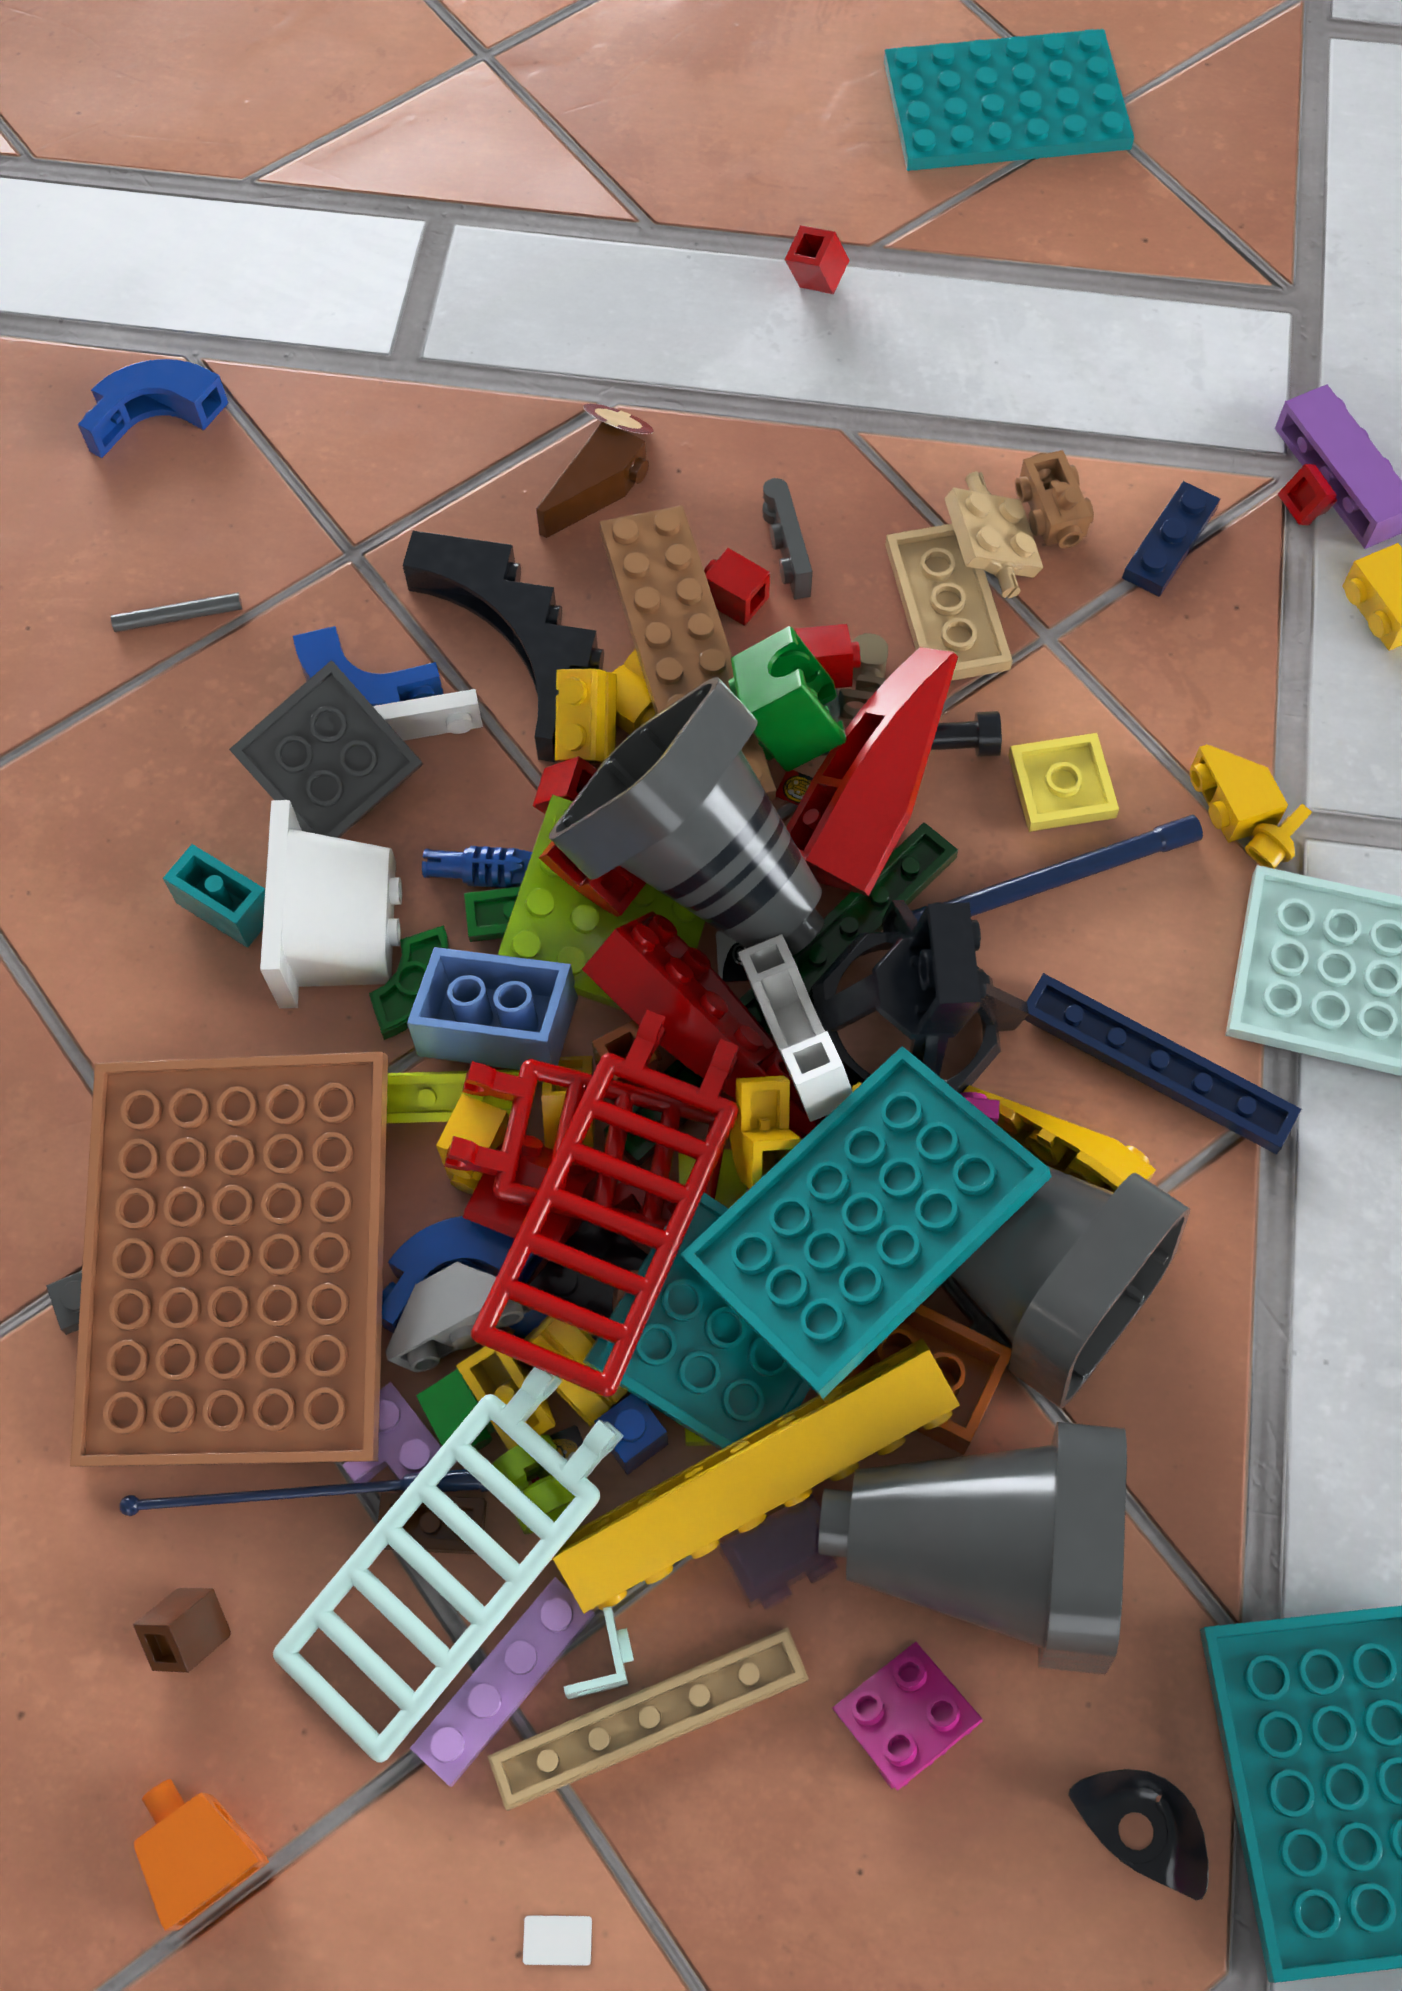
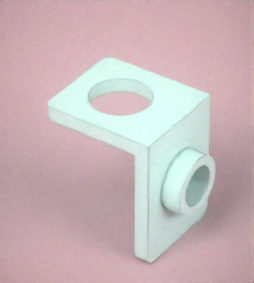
(621, 1653)

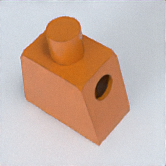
(192, 1854)

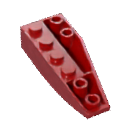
(873, 779)
(656, 971)

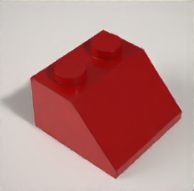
(507, 1216)

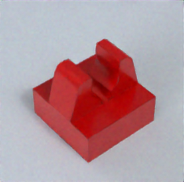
(1307, 495)

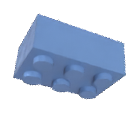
(492, 1009)

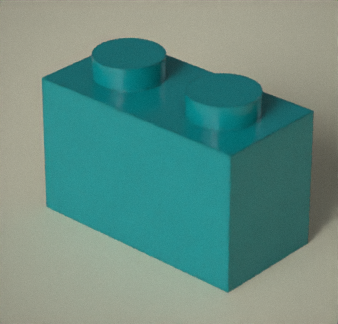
(217, 895)

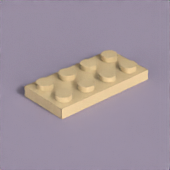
(947, 602)

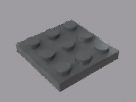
(327, 754)

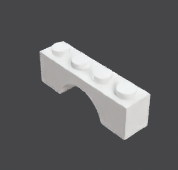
(796, 1027)

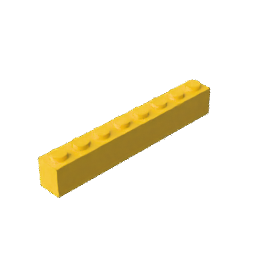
(755, 1476)

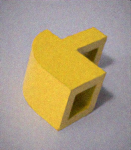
(762, 1126)

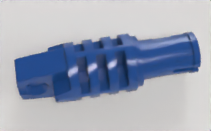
(478, 866)

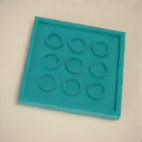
(701, 1356)

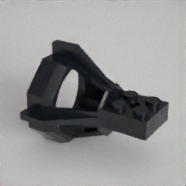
(922, 987)

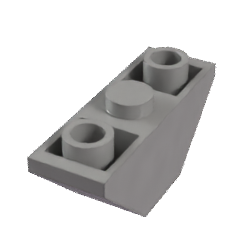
(442, 1316)

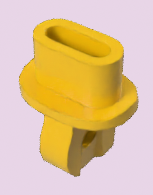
(1273, 842)

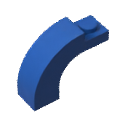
(150, 391)
(323, 645)
(440, 1247)

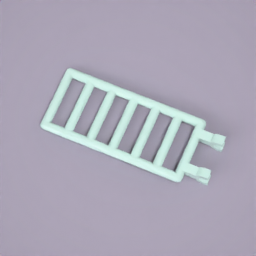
(483, 1619)

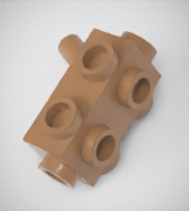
(1055, 499)

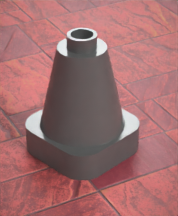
(1073, 1274)
(999, 1540)

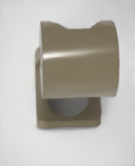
(869, 675)

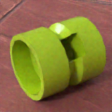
(545, 1493)

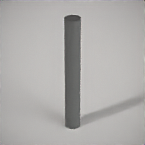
(176, 612)

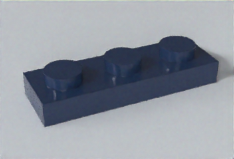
(1171, 538)

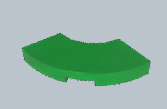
(396, 998)

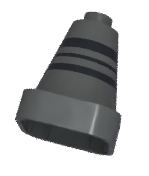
(696, 823)

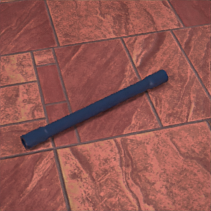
(1160, 839)

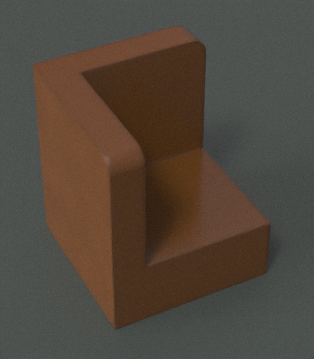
(182, 1629)

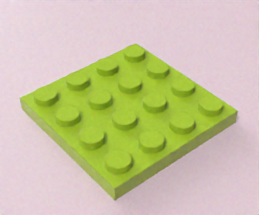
(565, 927)

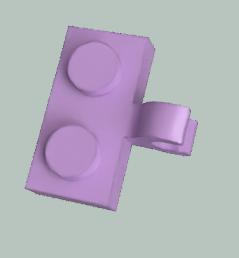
(403, 1441)

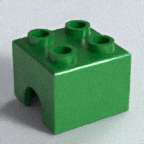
(786, 694)

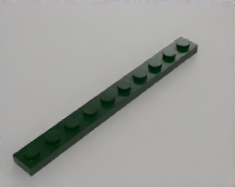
(904, 877)

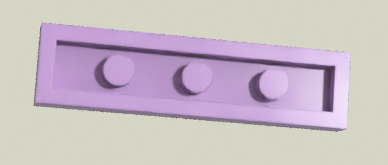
(501, 1682)

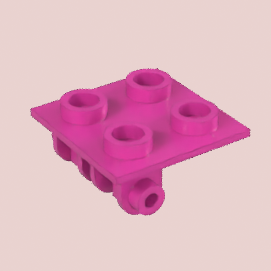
(907, 1715)

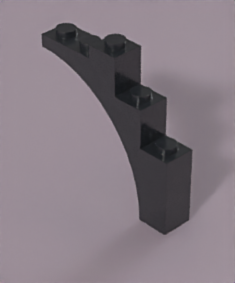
(488, 583)

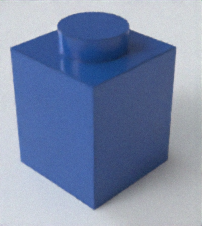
(641, 1431)

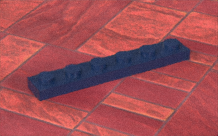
(1161, 1064)

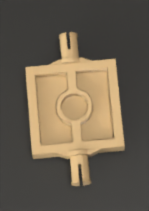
(993, 533)

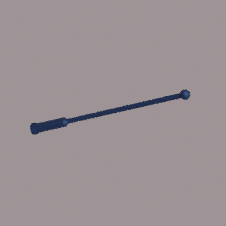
(453, 1481)

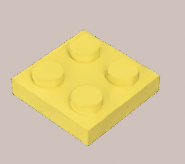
(1063, 782)

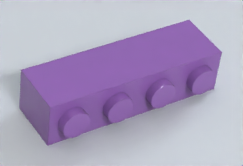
(1366, 486)

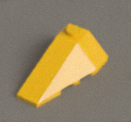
(1070, 1146)

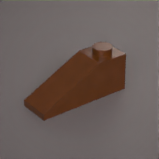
(594, 479)

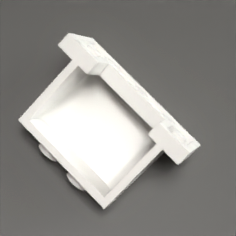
(325, 910)

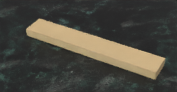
(647, 1719)

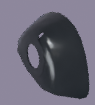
(1178, 1843)

